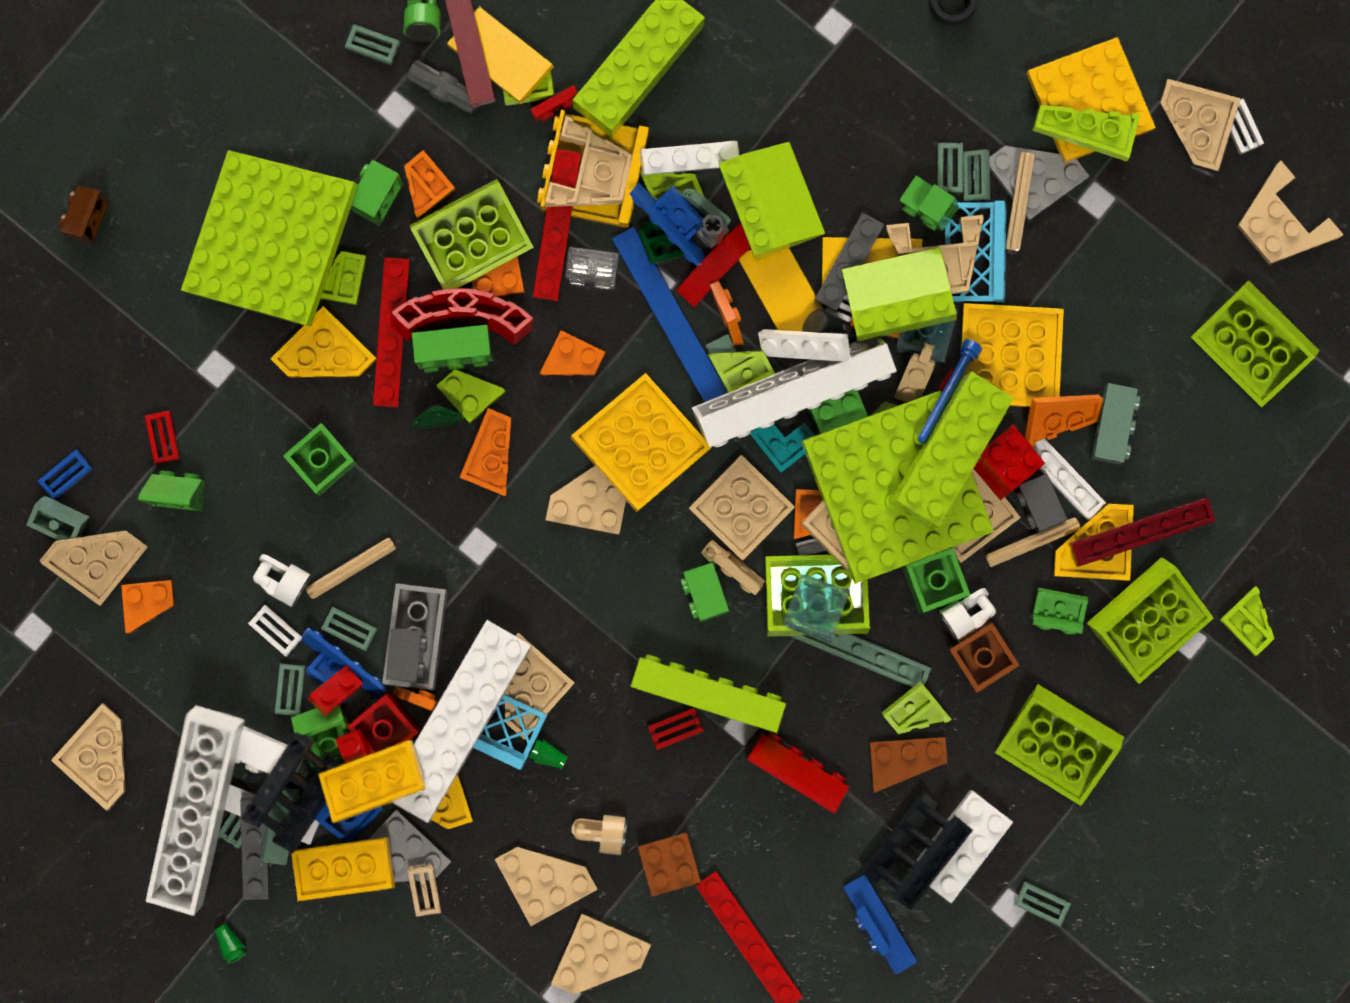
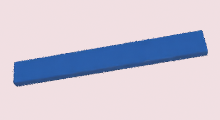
(669, 316)

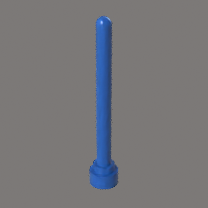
(969, 351)

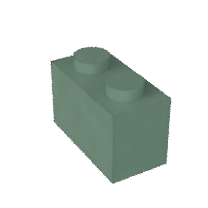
(57, 519)

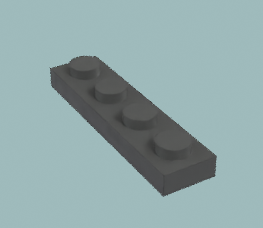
(852, 254)
(255, 873)

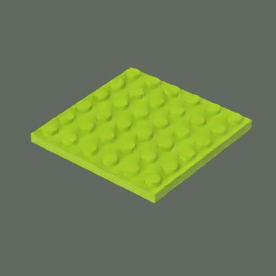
(269, 238)
(858, 475)

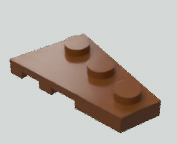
(904, 759)

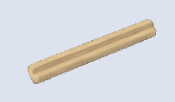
(1020, 201)
(1032, 542)
(350, 568)

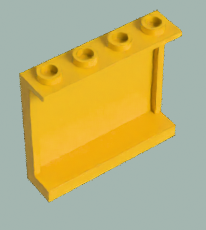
(626, 138)

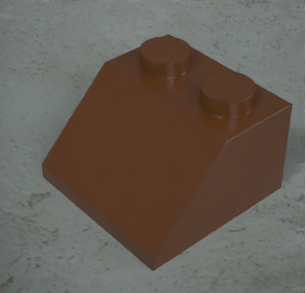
(84, 214)

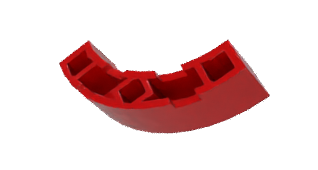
(463, 307)

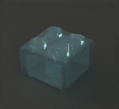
(936, 335)
(816, 608)

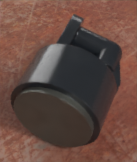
(826, 322)

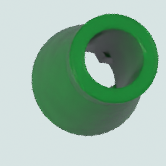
(546, 754)
(230, 946)

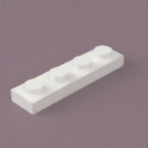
(686, 157)
(805, 345)

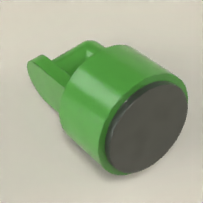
(422, 20)

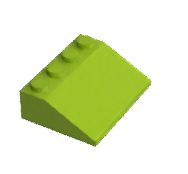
(771, 199)
(471, 236)
(899, 294)
(1255, 344)
(782, 580)
(1150, 620)
(1060, 745)

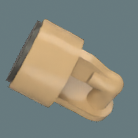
(609, 832)

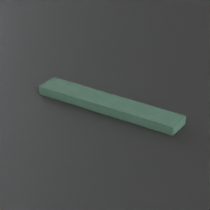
(872, 658)

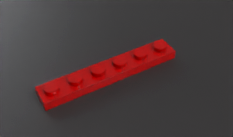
(556, 230)
(389, 339)
(748, 939)

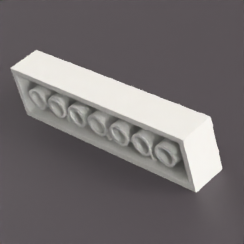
(791, 391)
(464, 714)
(194, 810)

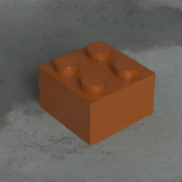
(983, 657)
(669, 864)

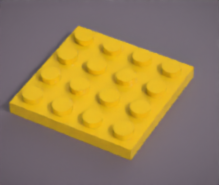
(1093, 80)
(1018, 349)
(641, 442)

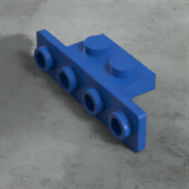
(674, 217)
(332, 660)
(879, 925)

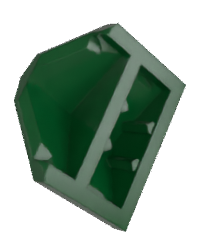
(656, 244)
(437, 416)

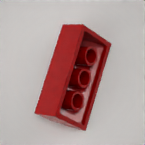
(797, 772)

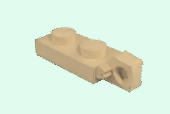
(916, 375)
(733, 567)

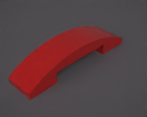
(714, 266)

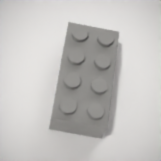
(423, 611)

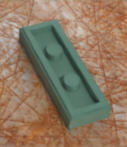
(271, 852)

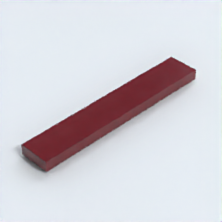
(470, 52)
(1141, 532)

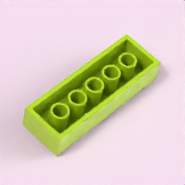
(638, 64)
(951, 450)
(708, 695)

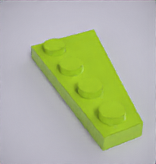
(1097, 131)

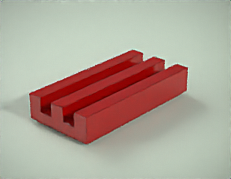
(158, 416)
(695, 720)

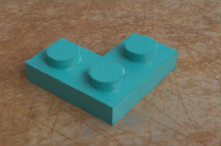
(779, 449)

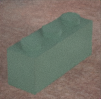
(1115, 424)

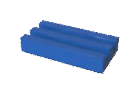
(82, 461)

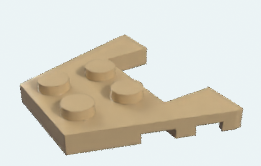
(601, 171)
(1274, 228)
(957, 258)

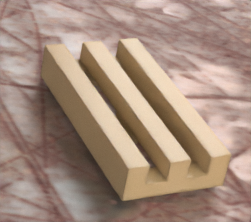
(421, 870)

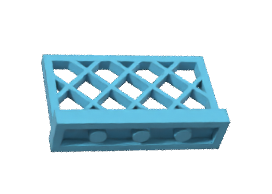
(997, 251)
(503, 752)

